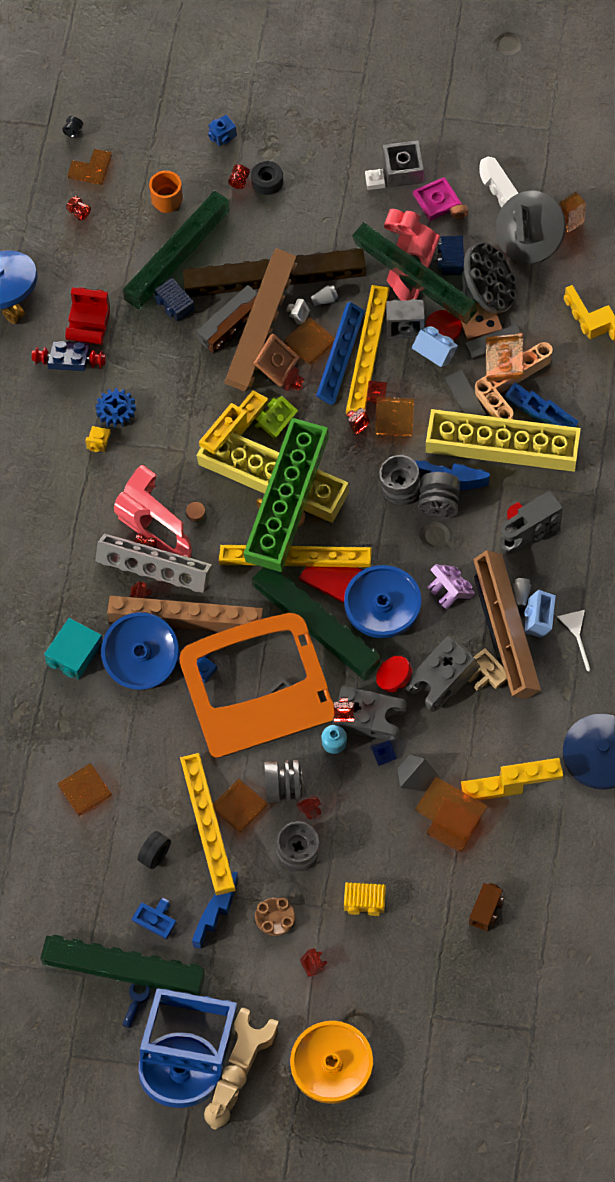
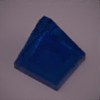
(383, 752)

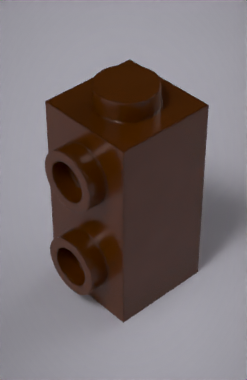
(485, 907)

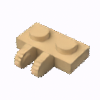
(490, 670)

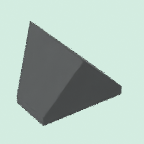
(416, 773)

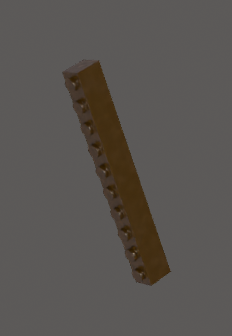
(309, 269)

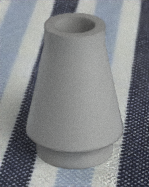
(325, 296)
(521, 591)

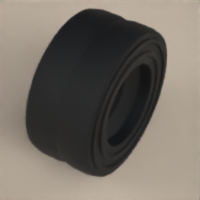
(267, 168)
(154, 850)

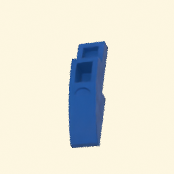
(468, 477)

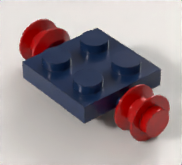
(69, 356)

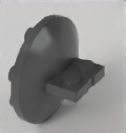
(530, 227)
(488, 278)

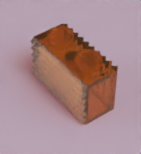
(574, 211)

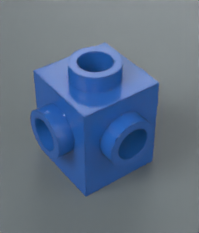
(222, 130)

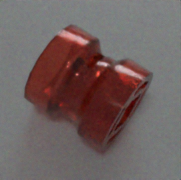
(238, 176)
(80, 209)
(140, 538)

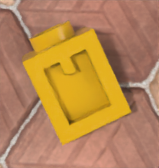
(98, 439)

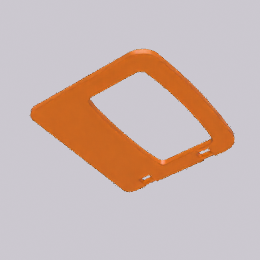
(263, 718)

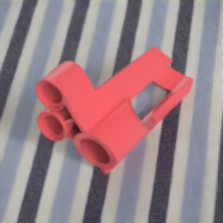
(414, 240)
(138, 508)

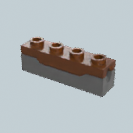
(227, 321)

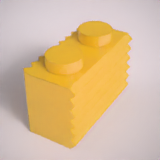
(364, 898)

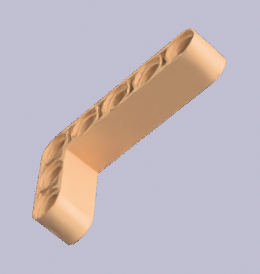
(494, 389)

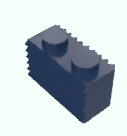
(451, 255)
(174, 299)

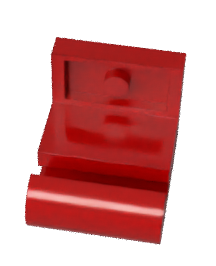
(88, 316)

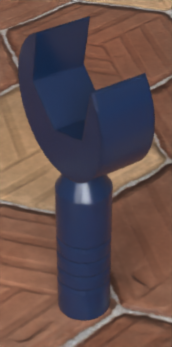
(141, 998)

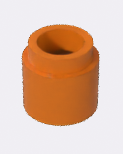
(163, 183)

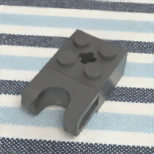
(531, 522)
(443, 672)
(372, 714)

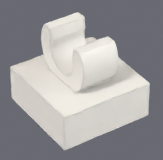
(375, 179)
(298, 311)

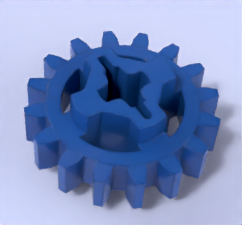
(108, 404)

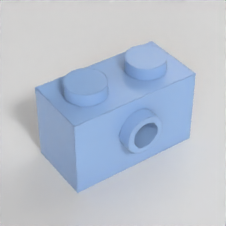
(435, 346)
(539, 613)

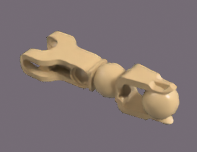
(234, 1076)

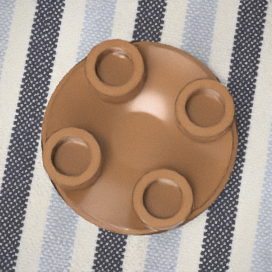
(275, 916)

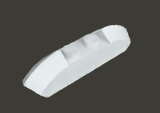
(497, 180)

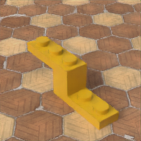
(591, 323)
(233, 420)
(512, 779)

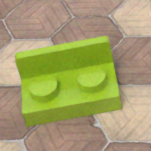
(276, 416)

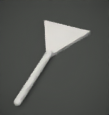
(573, 622)

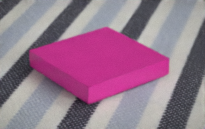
(436, 198)

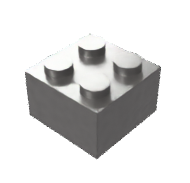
(403, 163)
(404, 318)

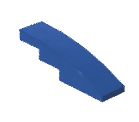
(538, 408)
(218, 905)

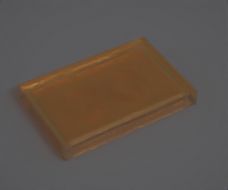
(504, 357)
(451, 808)

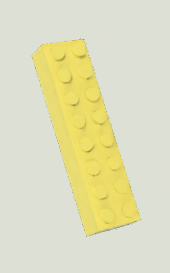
(502, 440)
(253, 466)

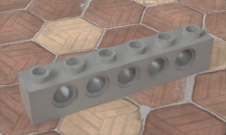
(163, 560)

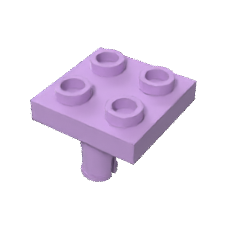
(450, 579)

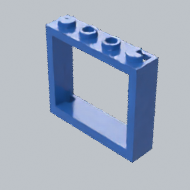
(182, 1058)

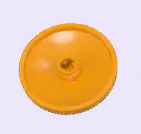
(331, 1062)

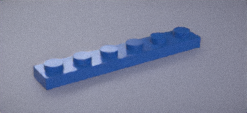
(340, 353)

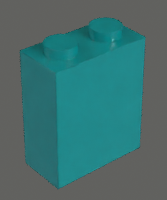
(73, 648)

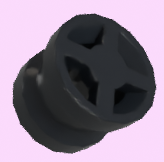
(72, 127)

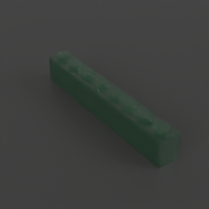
(176, 249)
(415, 273)
(320, 624)
(122, 965)

